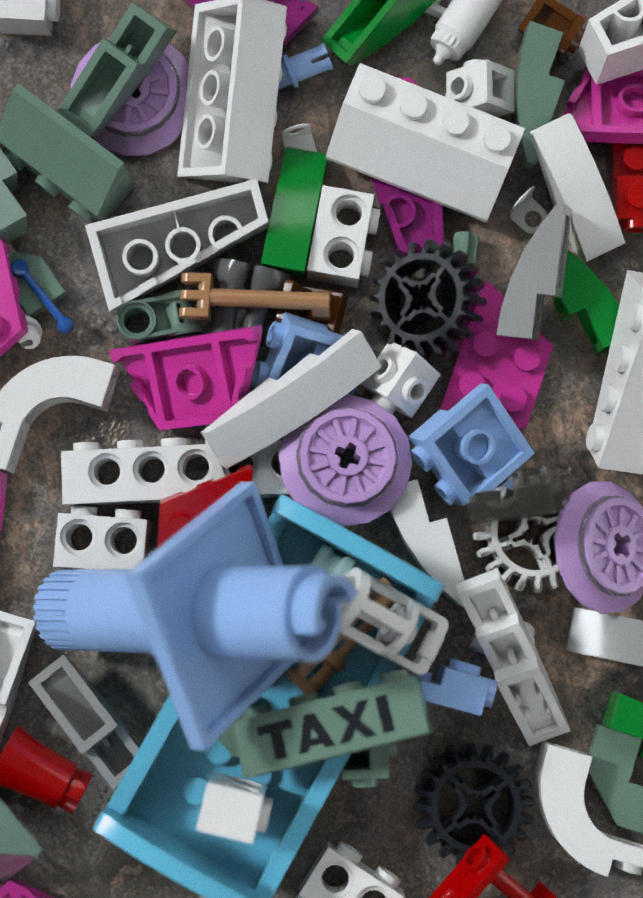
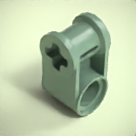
(163, 318)

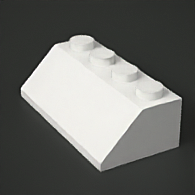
(232, 90)
(423, 142)

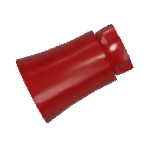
(41, 772)

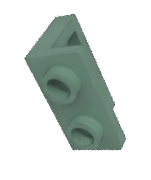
(368, 771)

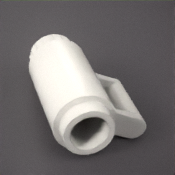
(459, 26)

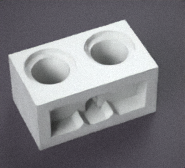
(333, 236)
(102, 550)
(234, 808)
(359, 879)

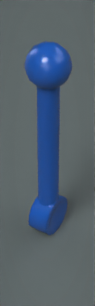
(21, 269)

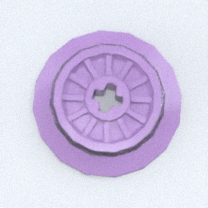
(155, 116)
(362, 490)
(601, 547)

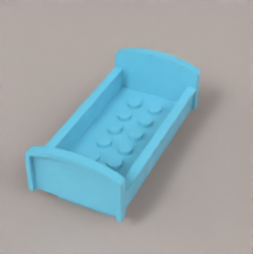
(164, 787)

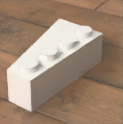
(618, 422)

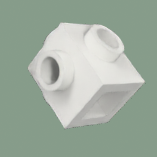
(482, 86)
(401, 380)

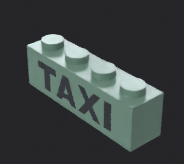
(332, 725)

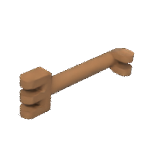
(207, 296)

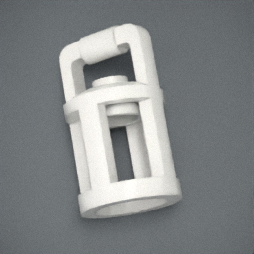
(395, 626)

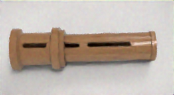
(334, 660)

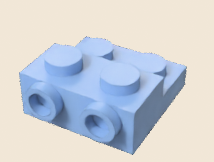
(290, 344)
(470, 446)
(459, 687)

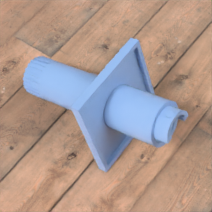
(208, 608)

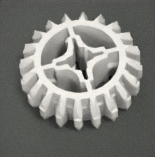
(539, 552)

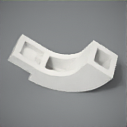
(45, 385)
(560, 799)

